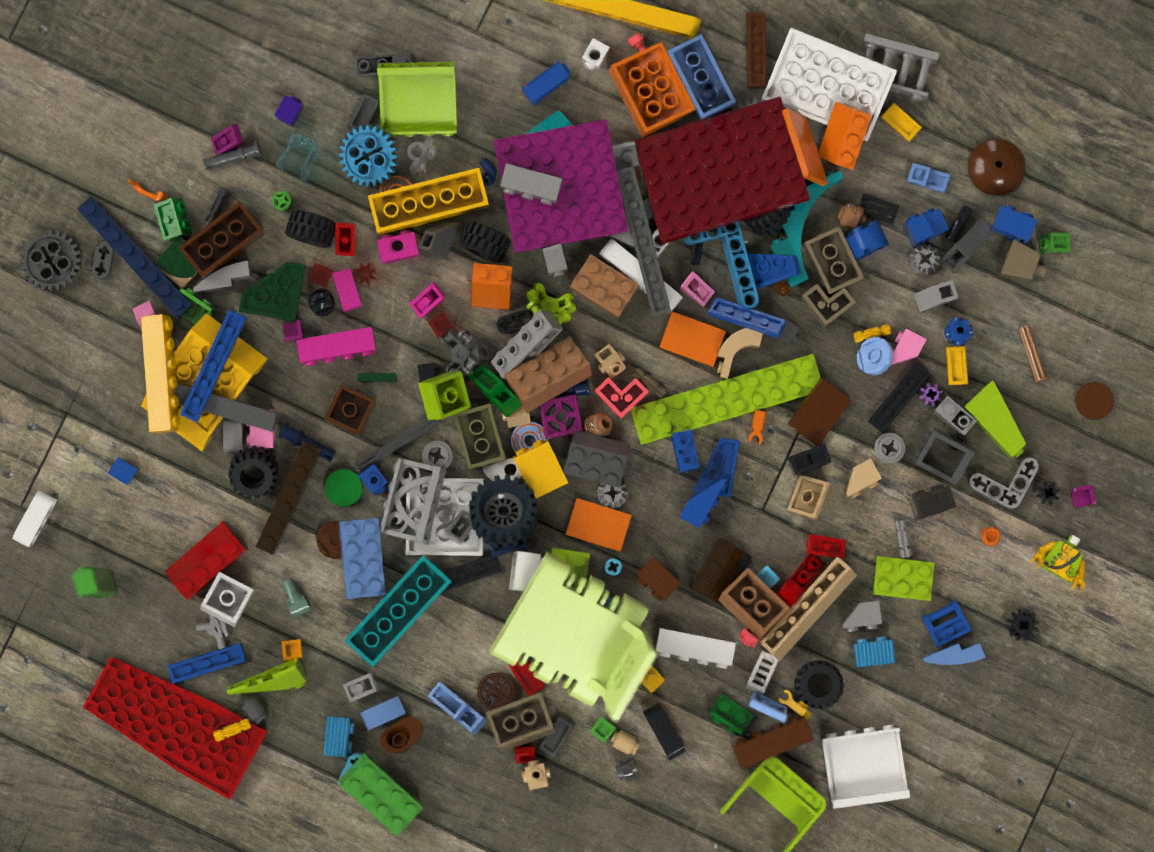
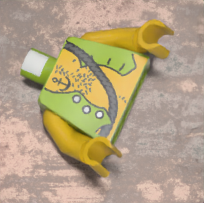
(1063, 561)

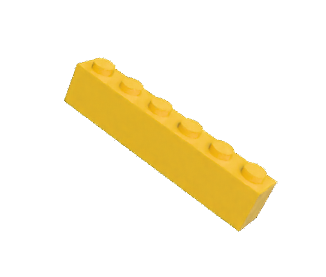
(160, 373)

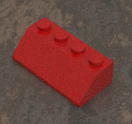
(205, 561)

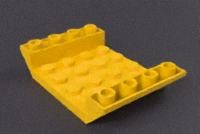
(189, 357)

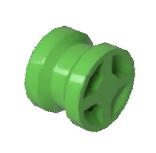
(279, 199)

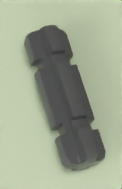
(216, 204)

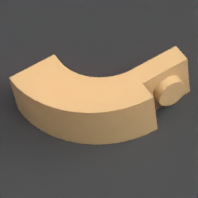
(737, 341)

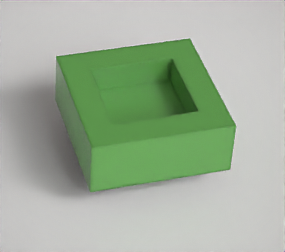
(602, 729)

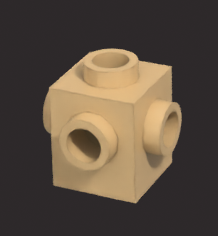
(610, 361)
(541, 781)

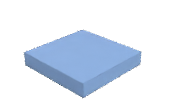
(768, 706)

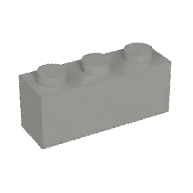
(530, 184)

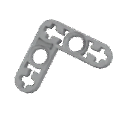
(1011, 490)

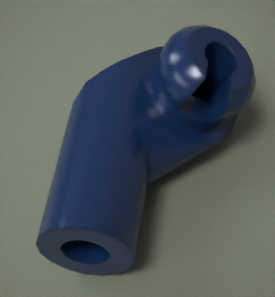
(490, 172)

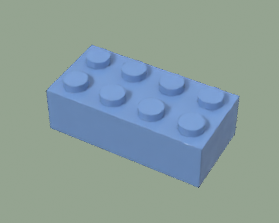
(695, 66)
(361, 558)

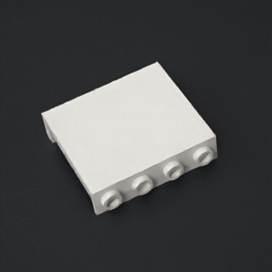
(865, 767)

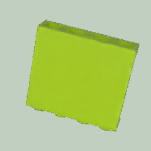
(418, 98)

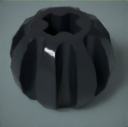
(321, 302)

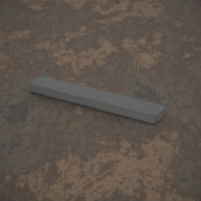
(233, 409)

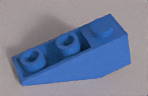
(701, 502)

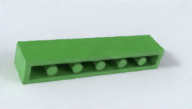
(94, 582)

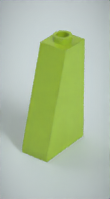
(996, 420)

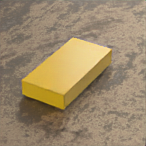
(901, 122)
(956, 365)

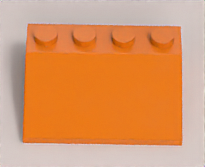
(651, 89)

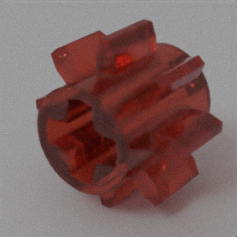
(366, 279)

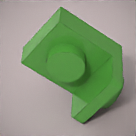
(1054, 243)

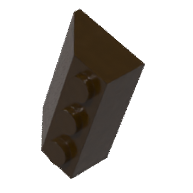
(719, 570)

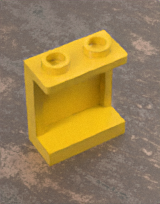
(540, 468)

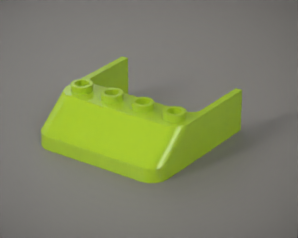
(786, 793)

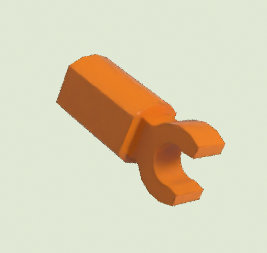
(758, 425)

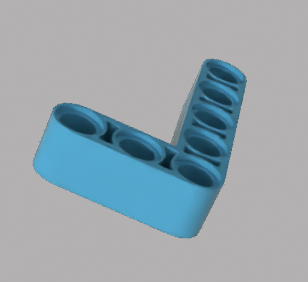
(731, 255)

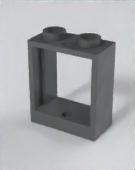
(962, 464)

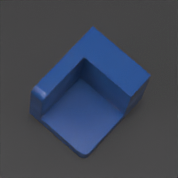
(123, 471)

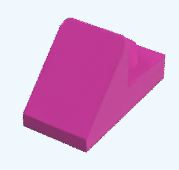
(427, 300)

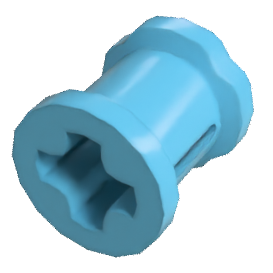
(607, 565)

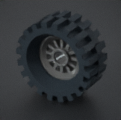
(521, 506)

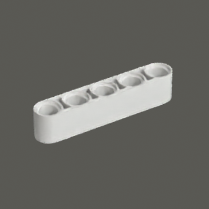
(629, 267)

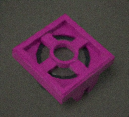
(561, 418)

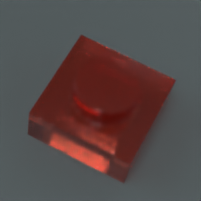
(320, 275)
(440, 325)

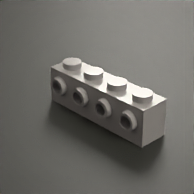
(528, 342)

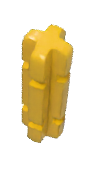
(872, 332)
(232, 730)

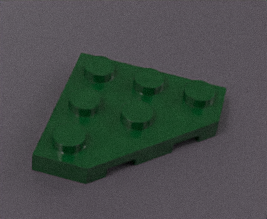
(276, 294)

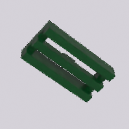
(377, 377)

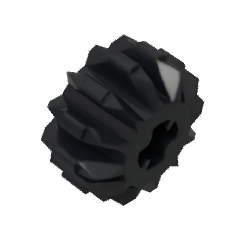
(1022, 632)

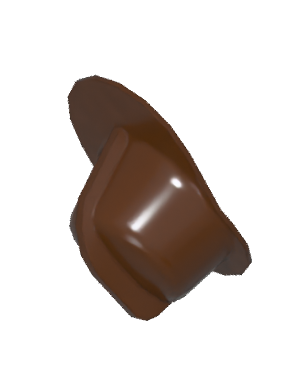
(401, 735)

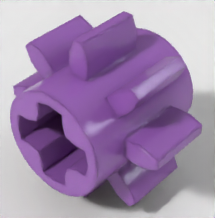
(933, 390)

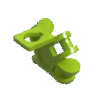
(551, 304)

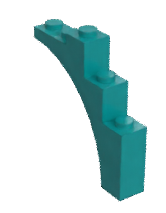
(794, 226)

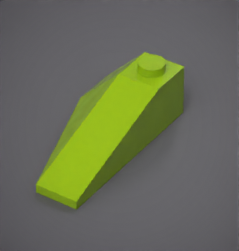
(280, 677)

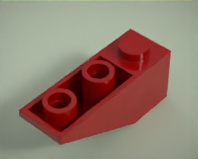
(800, 579)

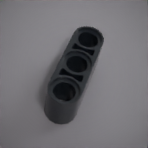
(664, 731)

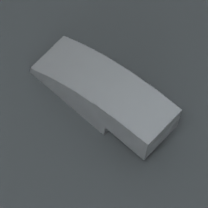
(224, 278)

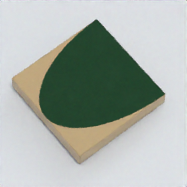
(175, 264)

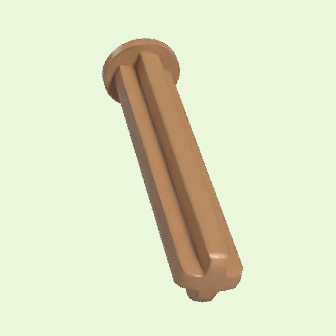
(1032, 354)

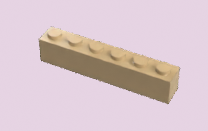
(808, 609)

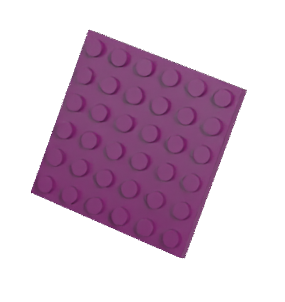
(589, 193)

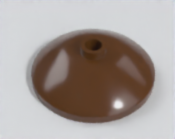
(990, 178)

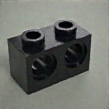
(809, 459)

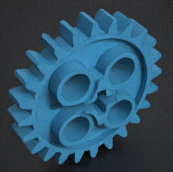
(361, 139)

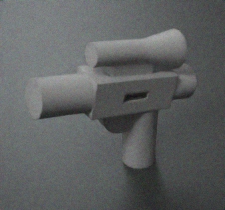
(215, 628)

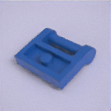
(949, 629)

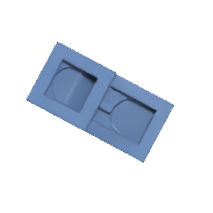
(928, 178)
(382, 713)

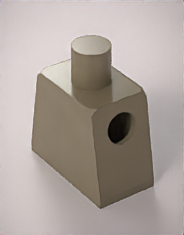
(1021, 263)

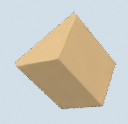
(808, 497)

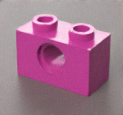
(409, 249)

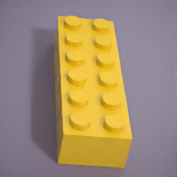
(428, 201)

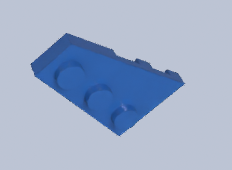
(772, 268)
(721, 462)

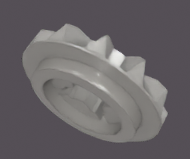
(924, 268)
(898, 445)
(433, 447)
(606, 500)

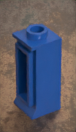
(546, 82)

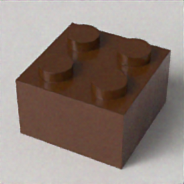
(350, 410)
(658, 579)

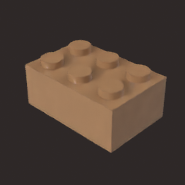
(604, 286)
(753, 603)

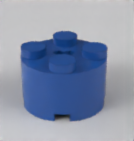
(866, 240)

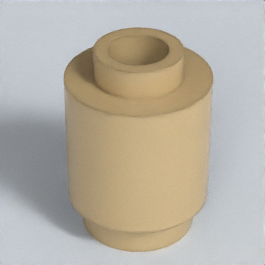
(625, 742)

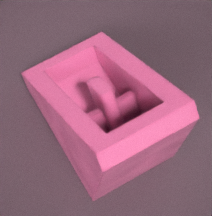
(697, 289)

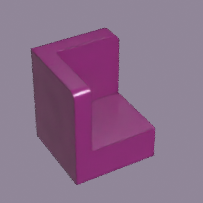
(293, 331)
(1083, 496)

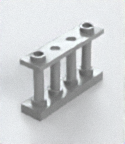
(909, 53)

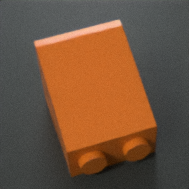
(491, 286)

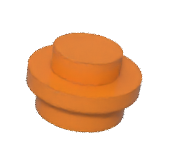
(990, 536)

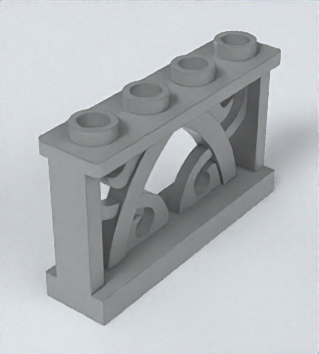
(396, 492)

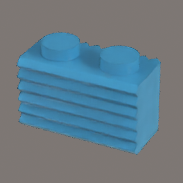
(874, 653)
(338, 736)

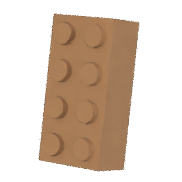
(548, 374)

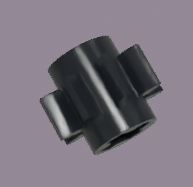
(1042, 494)

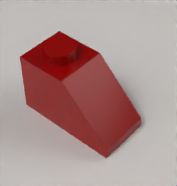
(345, 239)

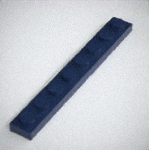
(134, 257)

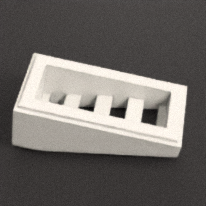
(754, 687)

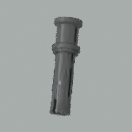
(241, 153)

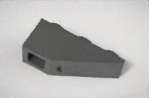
(368, 65)

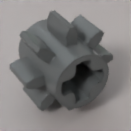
(626, 769)

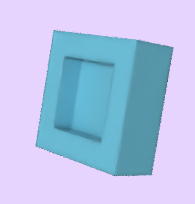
(768, 576)

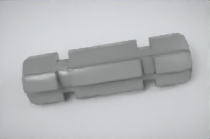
(903, 539)

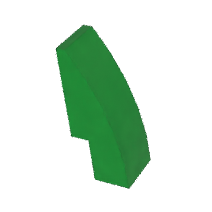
(495, 390)

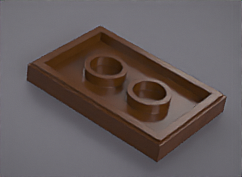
(819, 412)

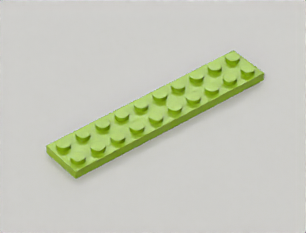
(726, 399)

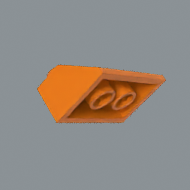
(844, 135)

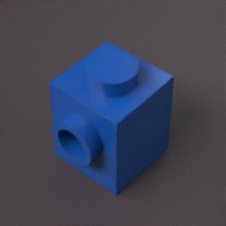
(374, 480)

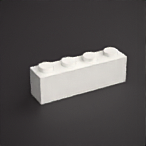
(696, 647)

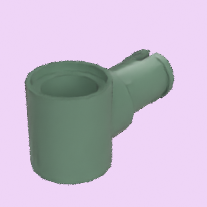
(297, 602)

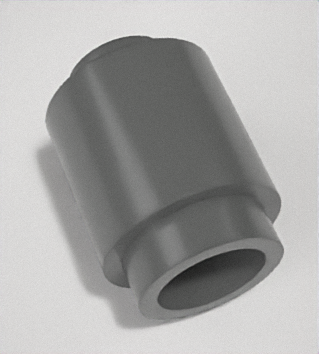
(254, 709)

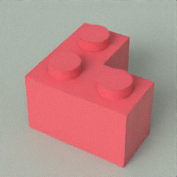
(621, 401)

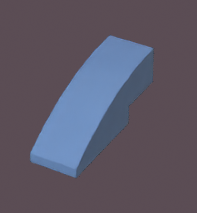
(954, 655)
(457, 708)

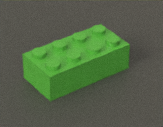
(380, 794)

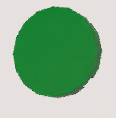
(343, 488)

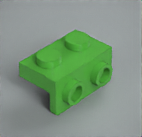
(198, 308)

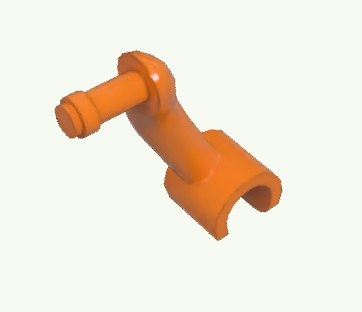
(159, 197)

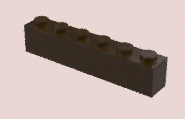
(289, 497)

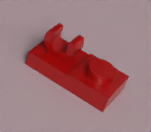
(825, 546)

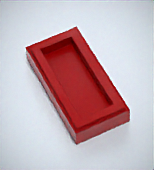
(527, 680)

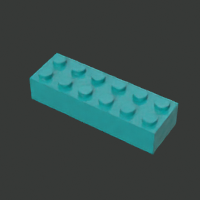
(398, 610)

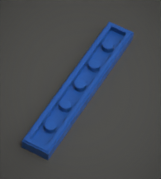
(213, 366)

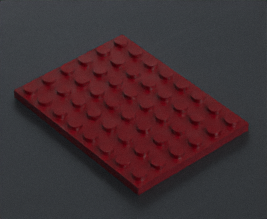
(721, 170)

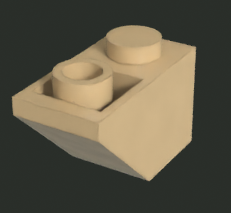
(861, 477)

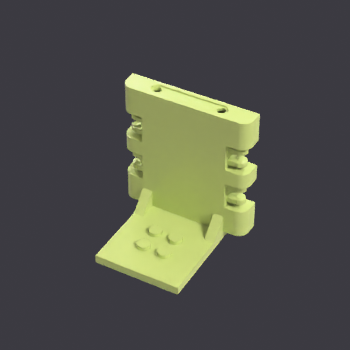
(578, 636)

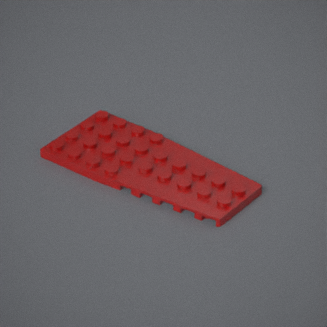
(175, 725)

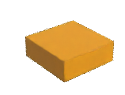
(292, 649)

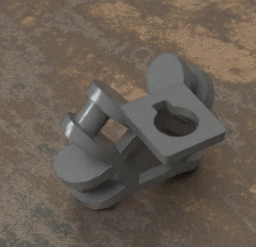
(465, 352)

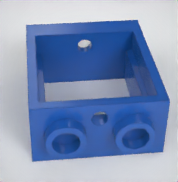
(684, 443)

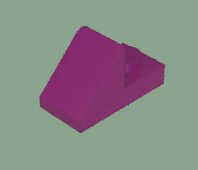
(227, 140)

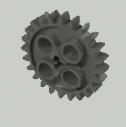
(65, 252)

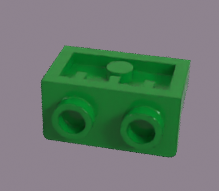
(172, 218)
(730, 714)

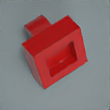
(525, 754)

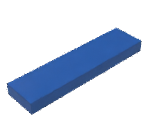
(747, 317)
(207, 663)

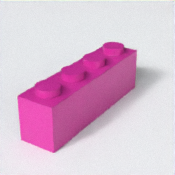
(336, 345)

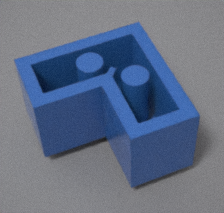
(1014, 224)
(925, 227)

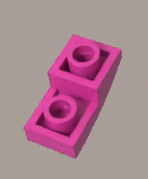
(346, 290)

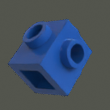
(952, 334)

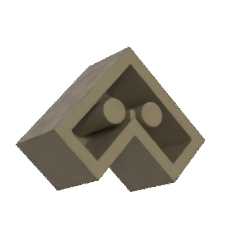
(827, 309)

